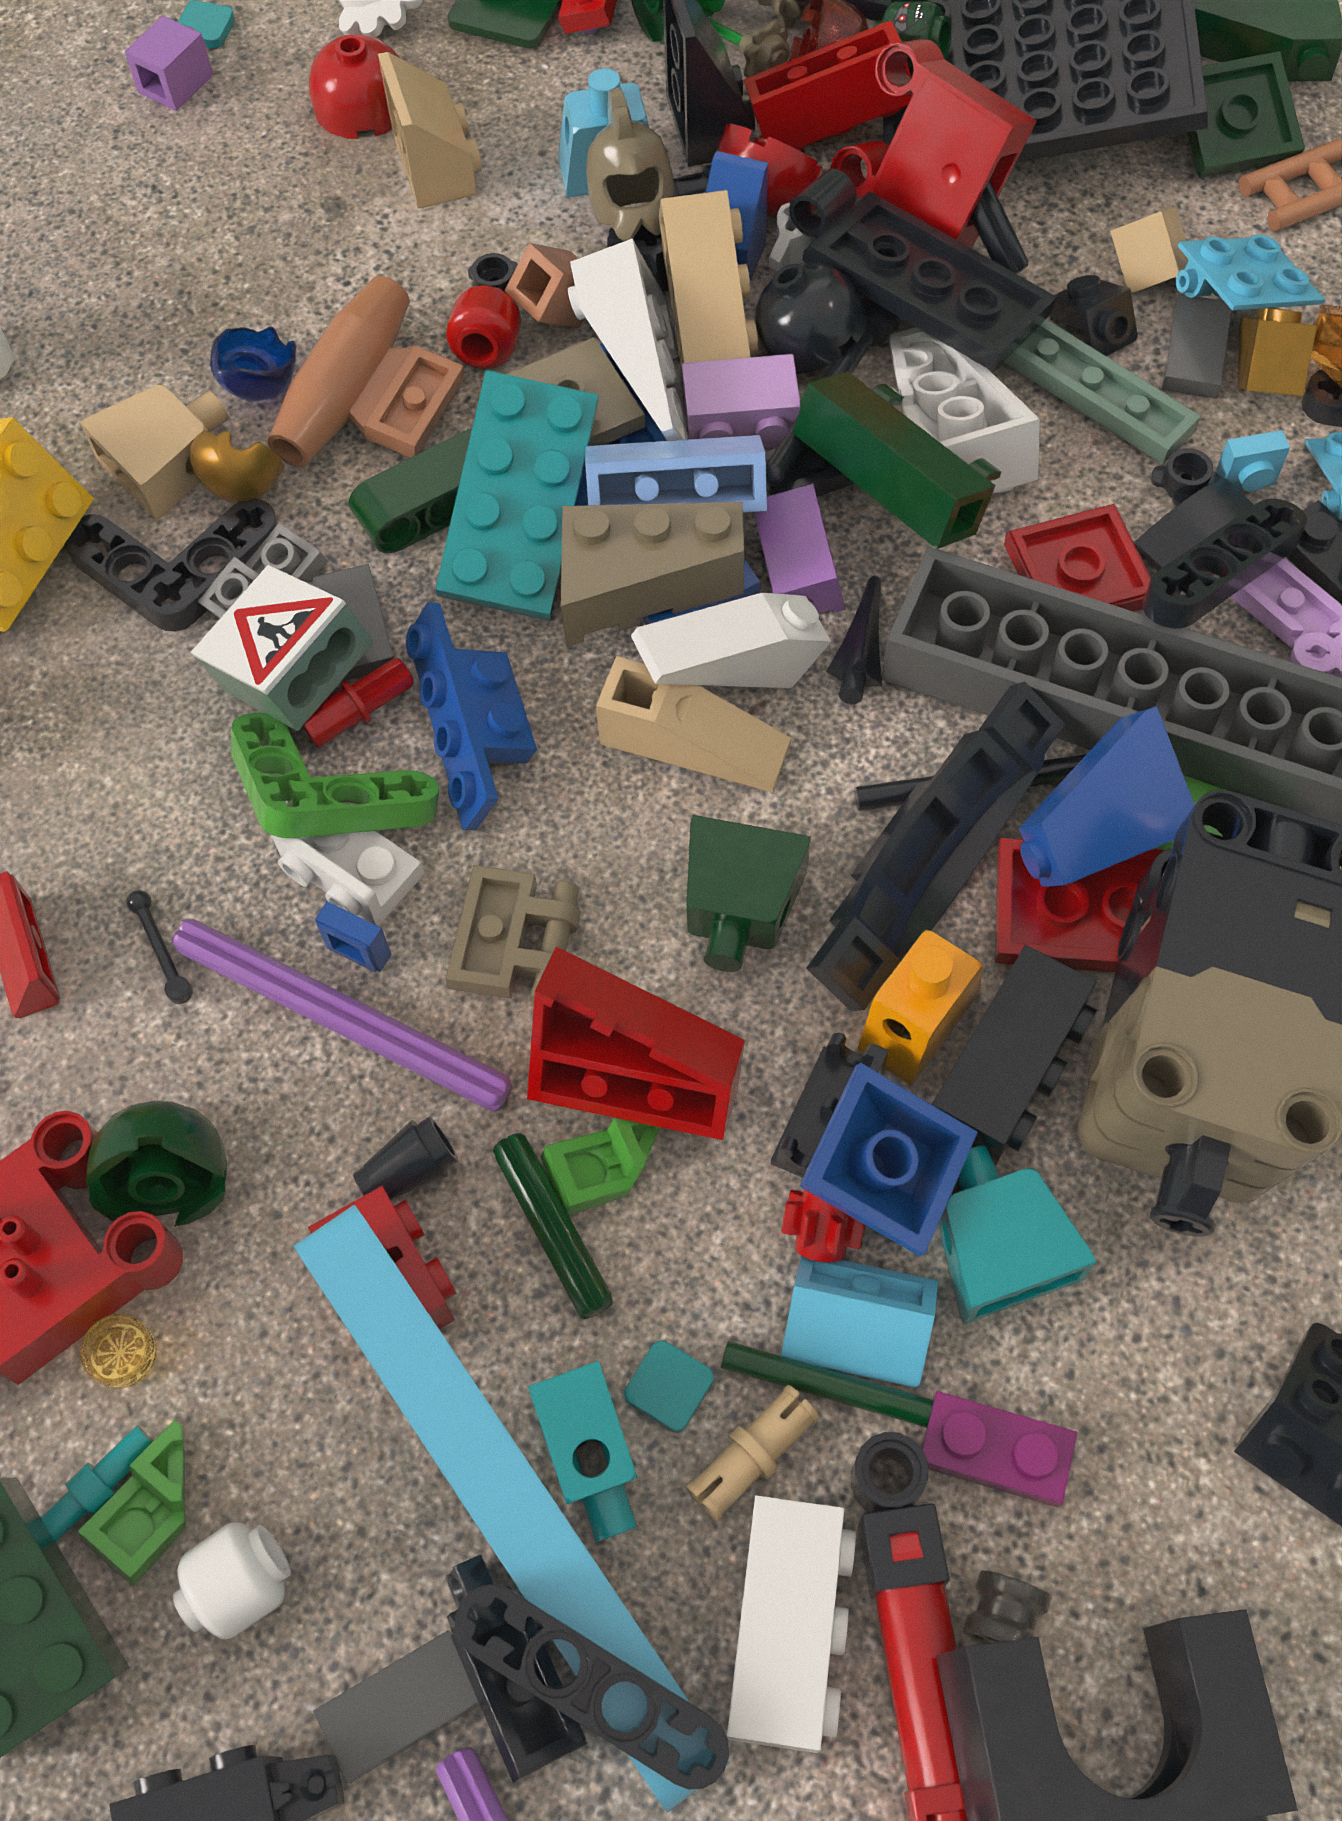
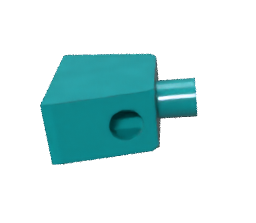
(1007, 1239)
(576, 1411)

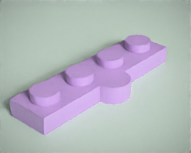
(1298, 615)

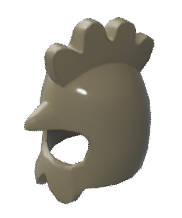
(627, 168)

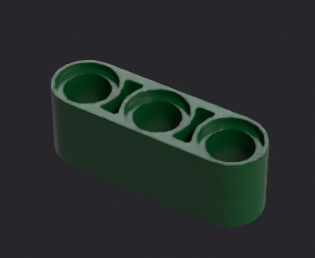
(411, 496)

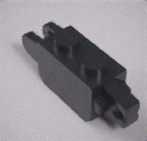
(238, 1790)

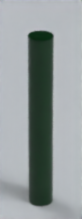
(827, 1384)

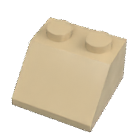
(429, 134)

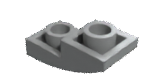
(280, 550)

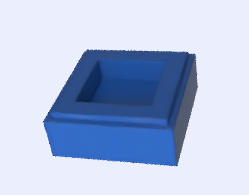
(353, 937)

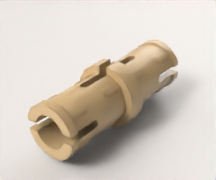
(752, 1453)

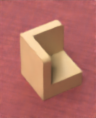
(1150, 249)

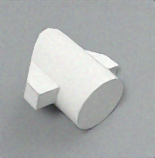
(789, 241)

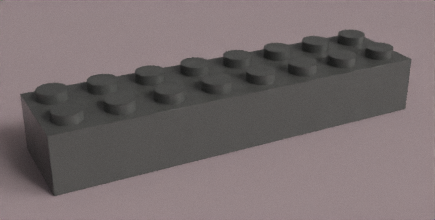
(1226, 707)

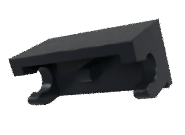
(820, 1100)

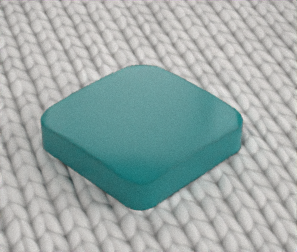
(209, 19)
(669, 1386)

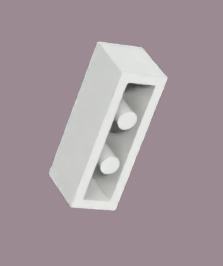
(790, 1626)

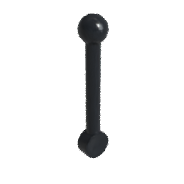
(177, 987)

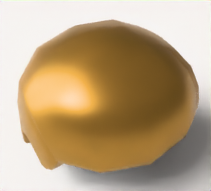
(233, 472)

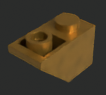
(1275, 352)

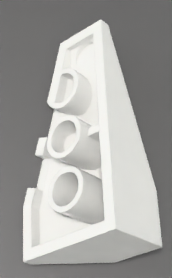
(634, 326)
(965, 407)

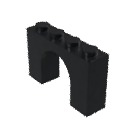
(1217, 1749)

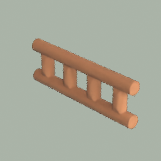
(1289, 206)

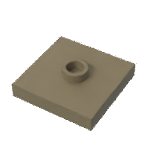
(590, 370)

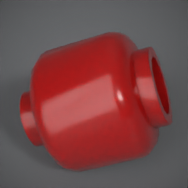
(483, 327)

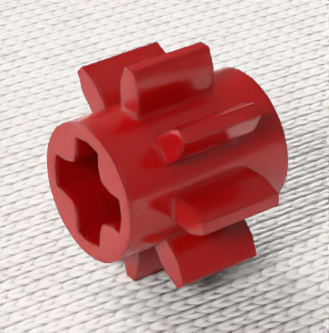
(820, 1228)

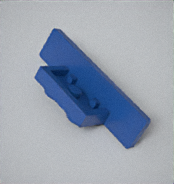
(472, 713)

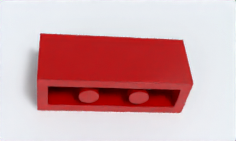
(825, 90)

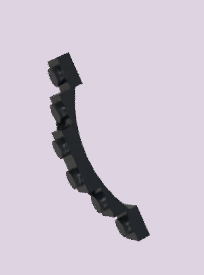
(934, 846)

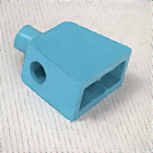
(584, 118)

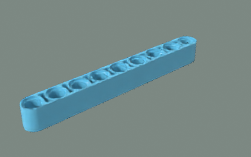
(491, 1474)

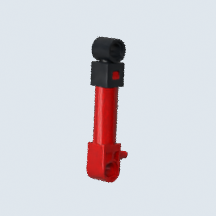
(908, 1582)

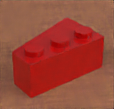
(628, 1052)

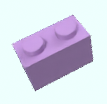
(741, 398)

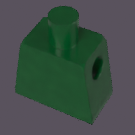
(741, 886)

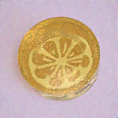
(118, 1351)

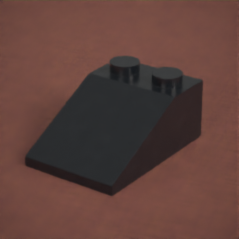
(700, 82)

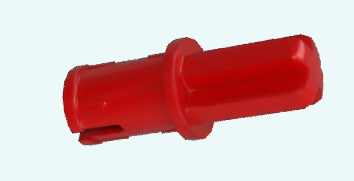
(357, 701)

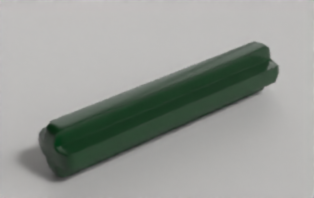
(552, 1226)

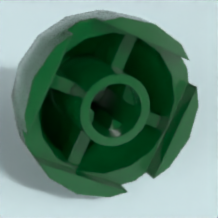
(157, 1162)

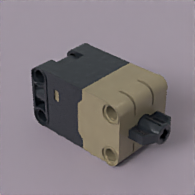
(1224, 1012)

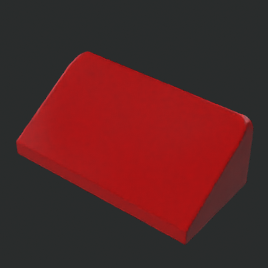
(23, 954)

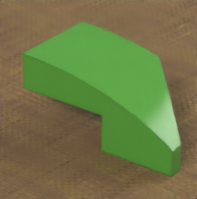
(598, 1164)
(145, 1512)

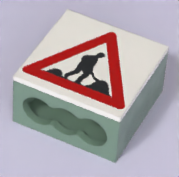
(283, 647)

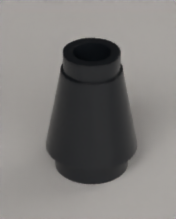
(408, 1161)

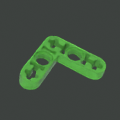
(315, 804)

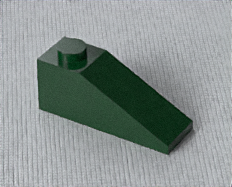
(1302, 30)

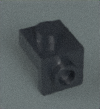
(1100, 310)

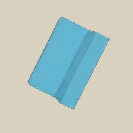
(861, 1320)

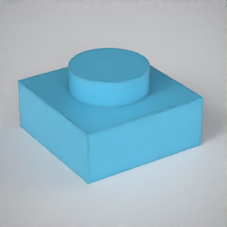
(1253, 460)

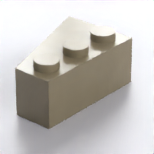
(646, 561)

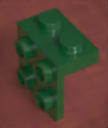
(507, 21)

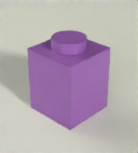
(169, 62)

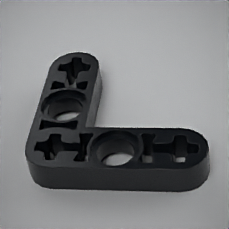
(166, 579)

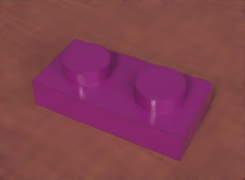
(999, 1449)

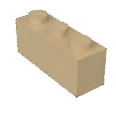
(705, 278)

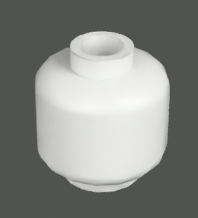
(231, 1580)

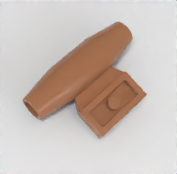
(360, 377)

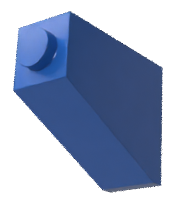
(1110, 806)

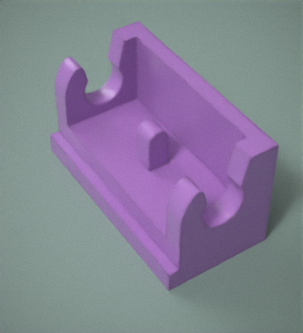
(799, 549)

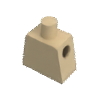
(149, 443)

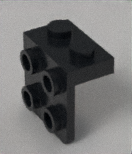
(1300, 1427)

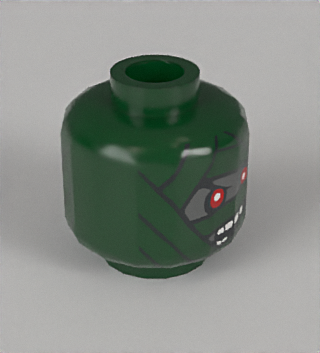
(919, 21)

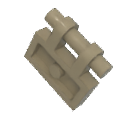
(494, 927)

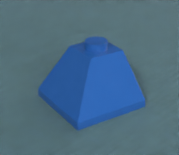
(889, 1159)

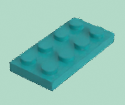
(508, 507)

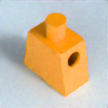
(928, 998)

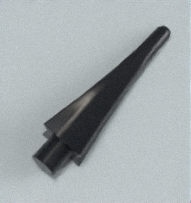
(858, 657)

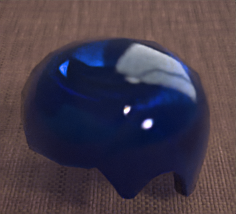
(252, 363)

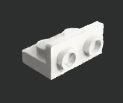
(354, 869)

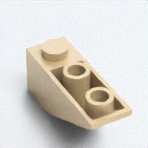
(687, 728)

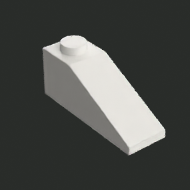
(738, 643)

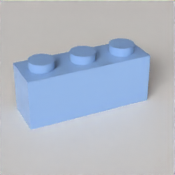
(679, 472)

